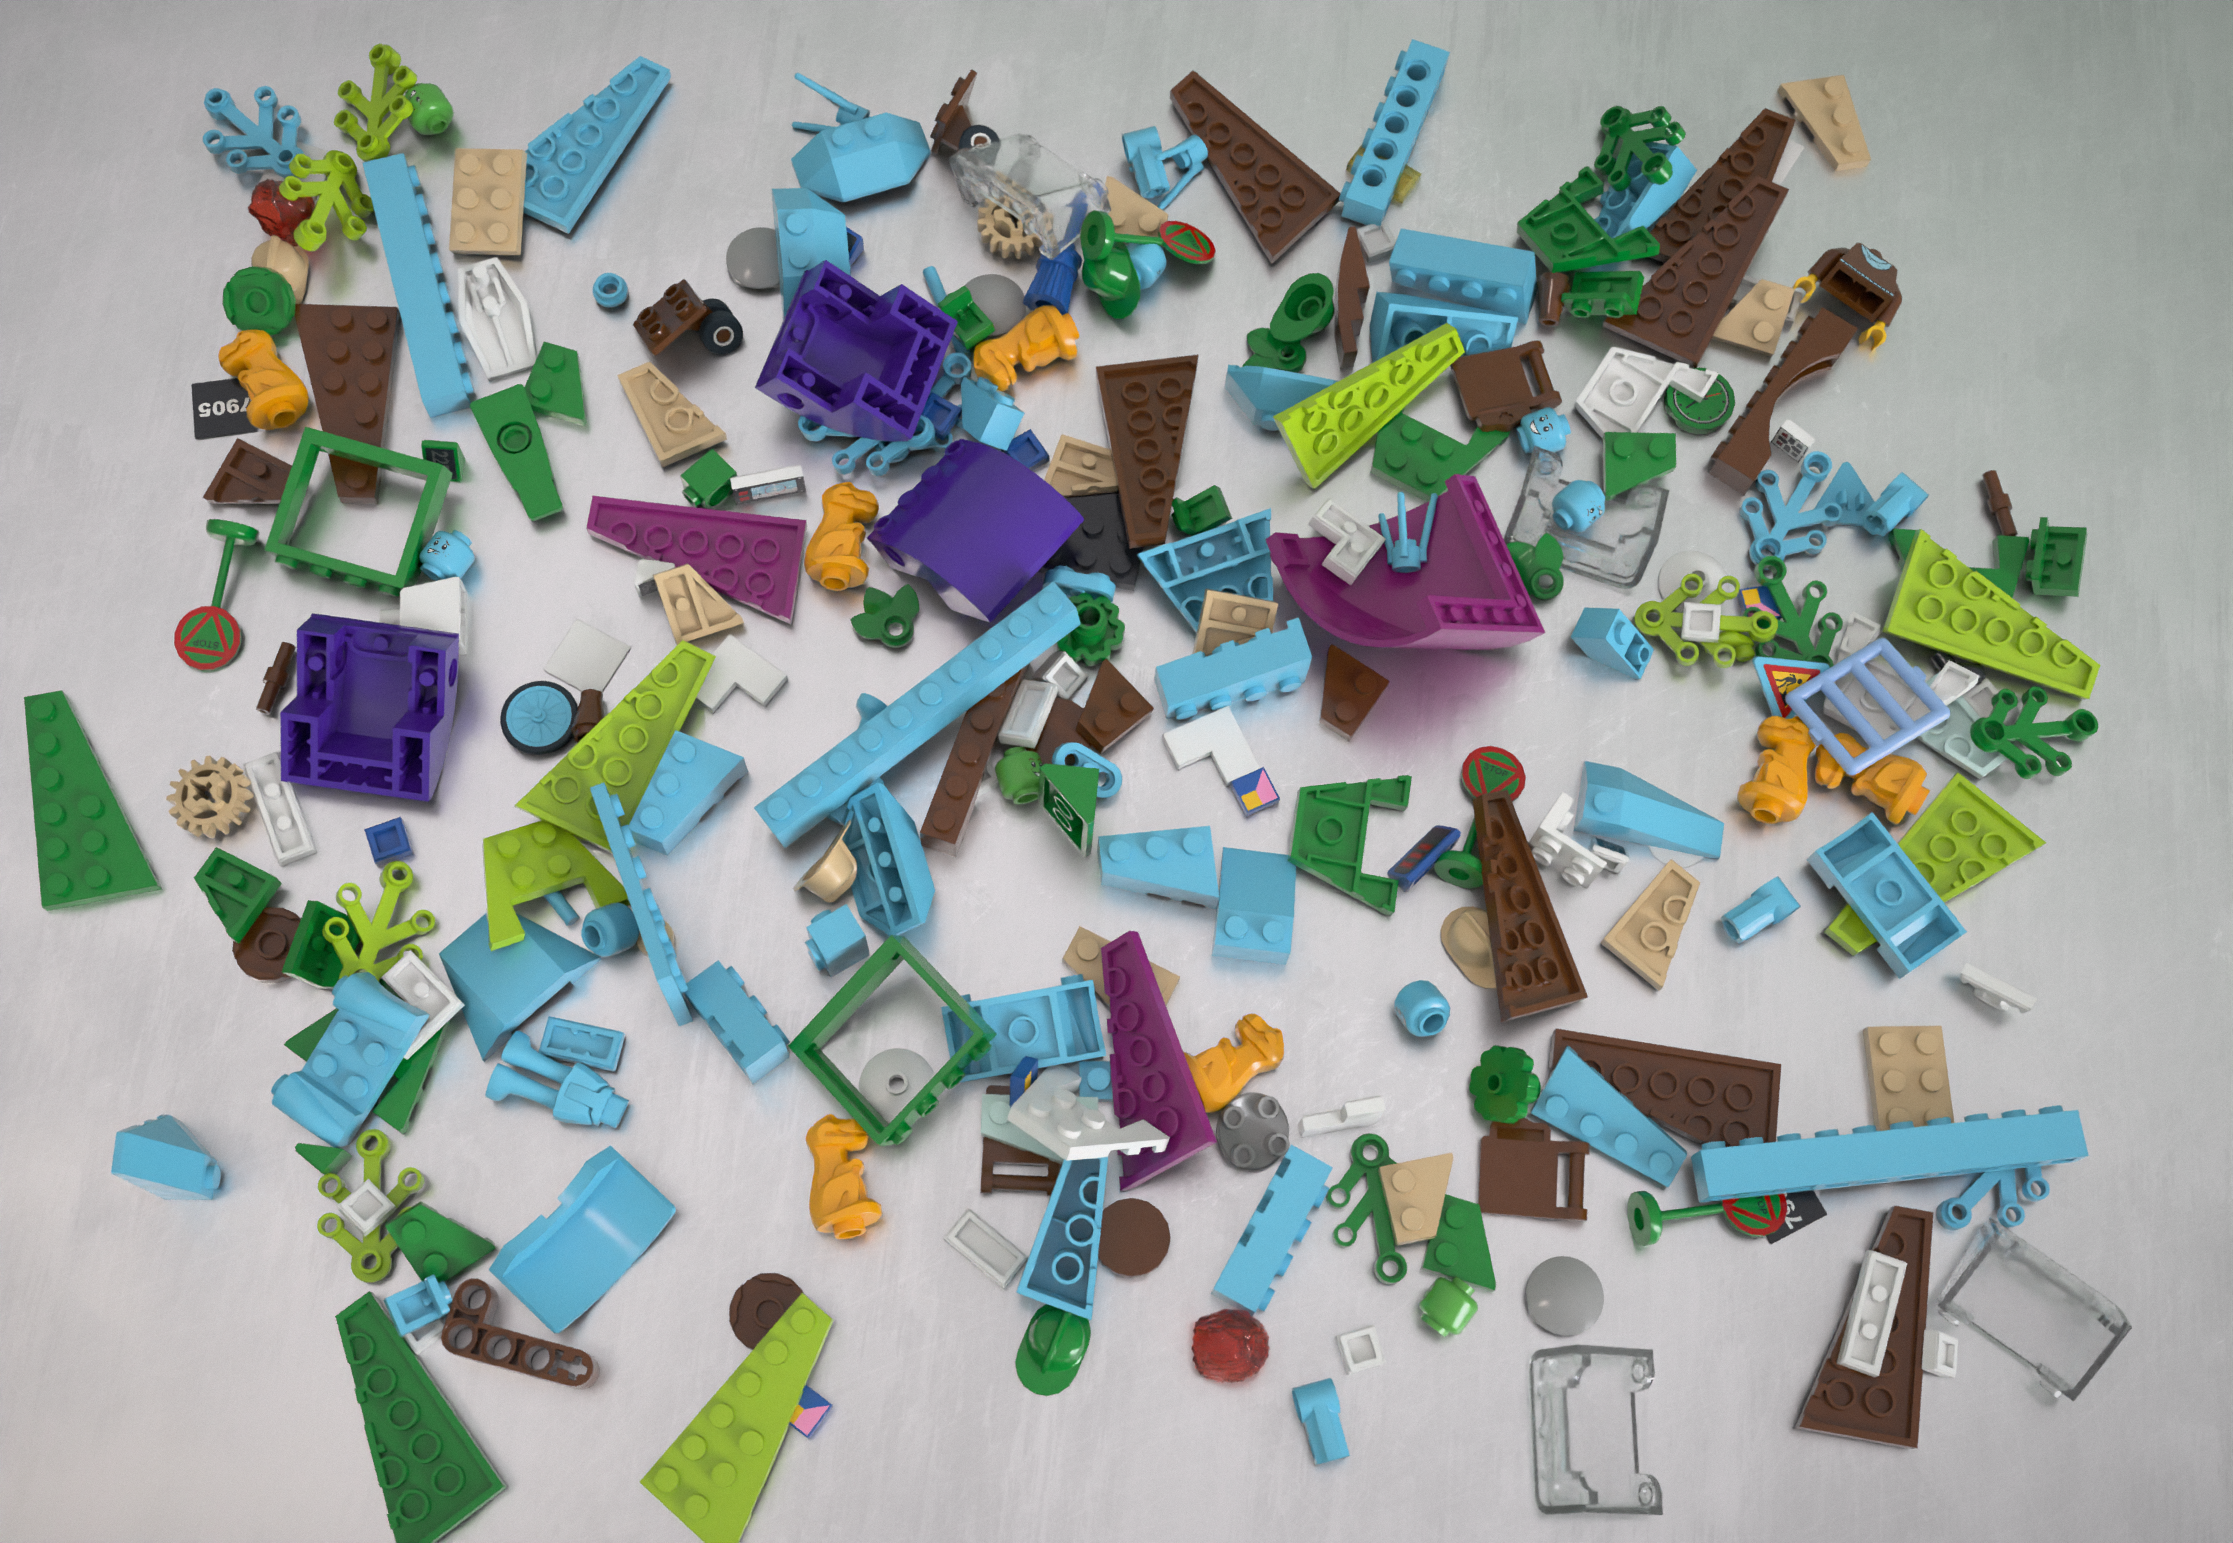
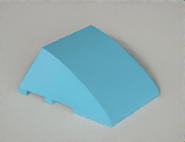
(1220, 559)
(509, 982)

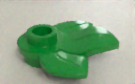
(1274, 353)
(1539, 561)
(885, 613)

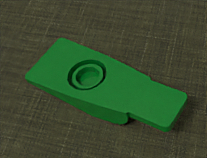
(519, 449)

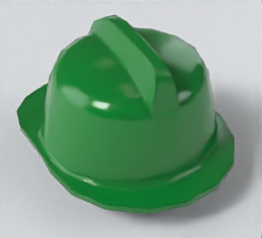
(1114, 281)
(1304, 309)
(1052, 1350)

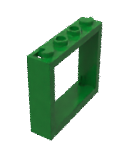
(421, 531)
(843, 1006)

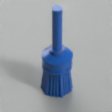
(1054, 281)

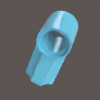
(1140, 151)
(1897, 501)
(1765, 906)
(1319, 1410)

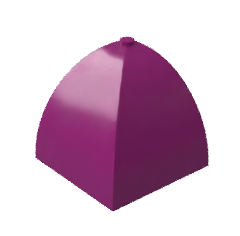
(1457, 600)

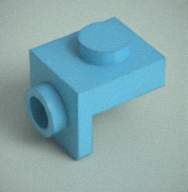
(418, 1305)

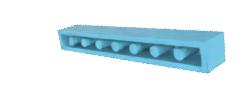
(417, 285)

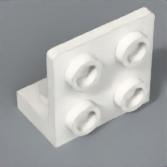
(1556, 849)

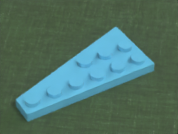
(580, 149)
(643, 904)

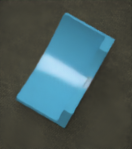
(586, 1243)

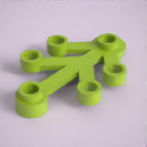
(374, 142)
(339, 170)
(1671, 619)
(374, 934)
(371, 1243)

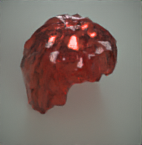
(276, 213)
(1229, 1345)

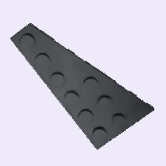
(1099, 543)

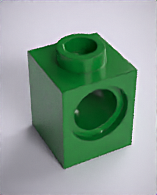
(708, 481)

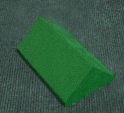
(1070, 800)

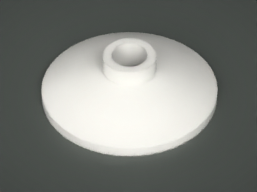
(1690, 563)
(882, 1069)

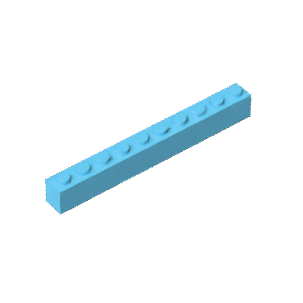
(918, 714)
(1888, 1154)

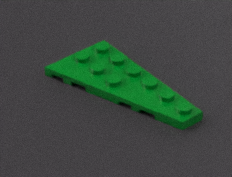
(79, 824)
(418, 1444)

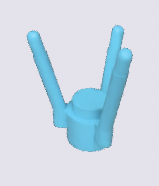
(847, 112)
(1186, 155)
(1405, 555)

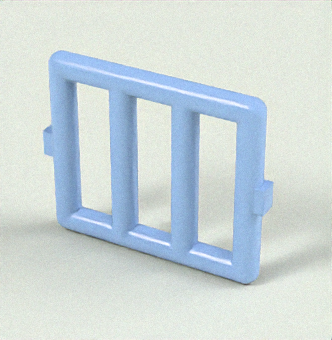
(1879, 747)

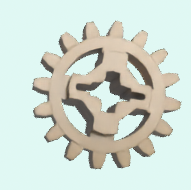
(999, 230)
(194, 808)

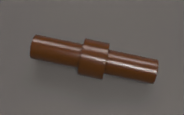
(1999, 503)
(275, 678)

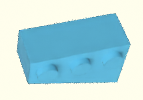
(682, 790)
(1162, 863)
(737, 1021)

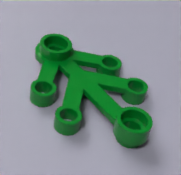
(1617, 124)
(1795, 626)
(1992, 735)
(1372, 1201)

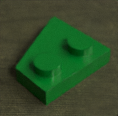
(556, 384)
(1635, 459)
(235, 891)
(436, 1242)
(1460, 1246)

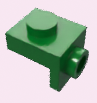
(972, 322)
(1201, 511)

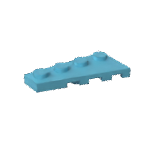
(1596, 1113)

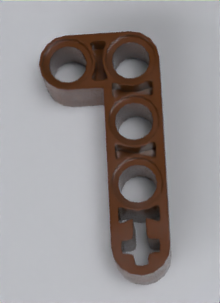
(522, 1346)

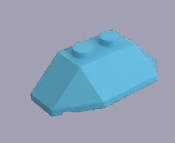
(862, 157)
(806, 235)
(1268, 391)
(892, 874)

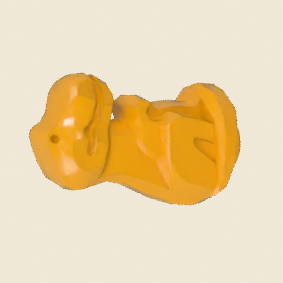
(1032, 342)
(273, 388)
(835, 548)
(1781, 780)
(1889, 783)
(1226, 1069)
(837, 1191)

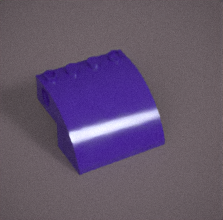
(856, 355)
(975, 528)
(370, 707)

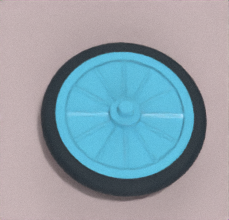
(538, 717)

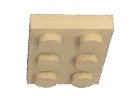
(487, 201)
(1907, 1074)

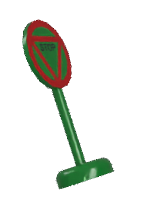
(1176, 236)
(210, 635)
(1483, 772)
(1749, 1215)

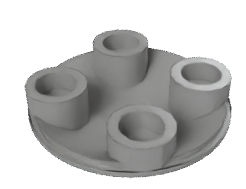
(754, 259)
(999, 300)
(1253, 1131)
(1564, 1296)

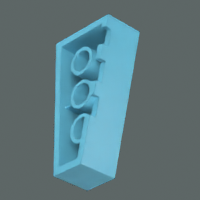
(1234, 672)
(1271, 1231)

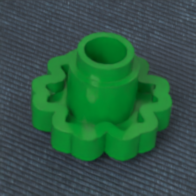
(1097, 633)
(1504, 1084)

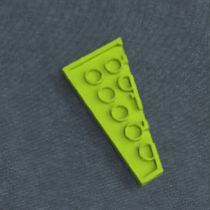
(1348, 413)
(1971, 618)
(621, 749)
(1954, 847)
(728, 1449)

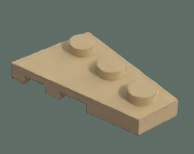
(1832, 119)

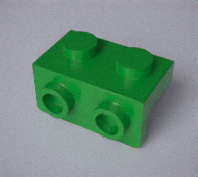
(1604, 293)
(2057, 559)
(311, 955)

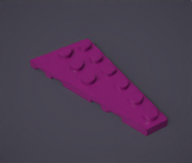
(734, 552)
(1148, 1064)

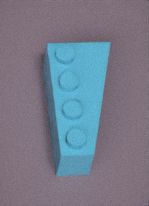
(1466, 272)
(1067, 1243)

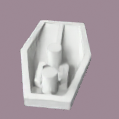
(495, 319)

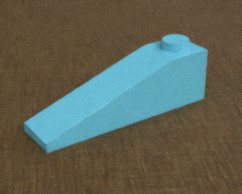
(165, 1160)

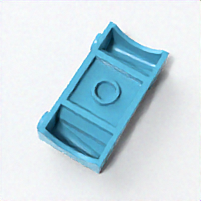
(1887, 894)
(1044, 1024)
(350, 1060)

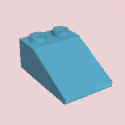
(1255, 906)

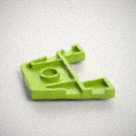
(534, 864)

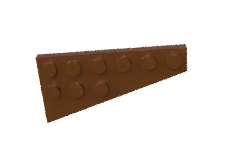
(1751, 155)
(1264, 179)
(1697, 284)
(351, 376)
(1146, 428)
(1526, 939)
(1685, 1089)
(1888, 1405)

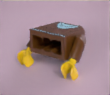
(1860, 281)

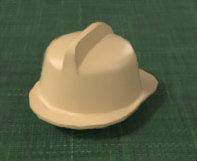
(286, 260)
(832, 872)
(1469, 944)

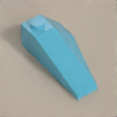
(1644, 201)
(1404, 318)
(1632, 810)

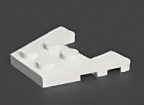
(1630, 386)
(1948, 685)
(1069, 1128)

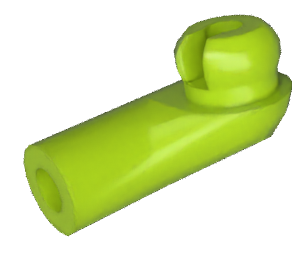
(1741, 643)

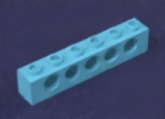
(1414, 88)

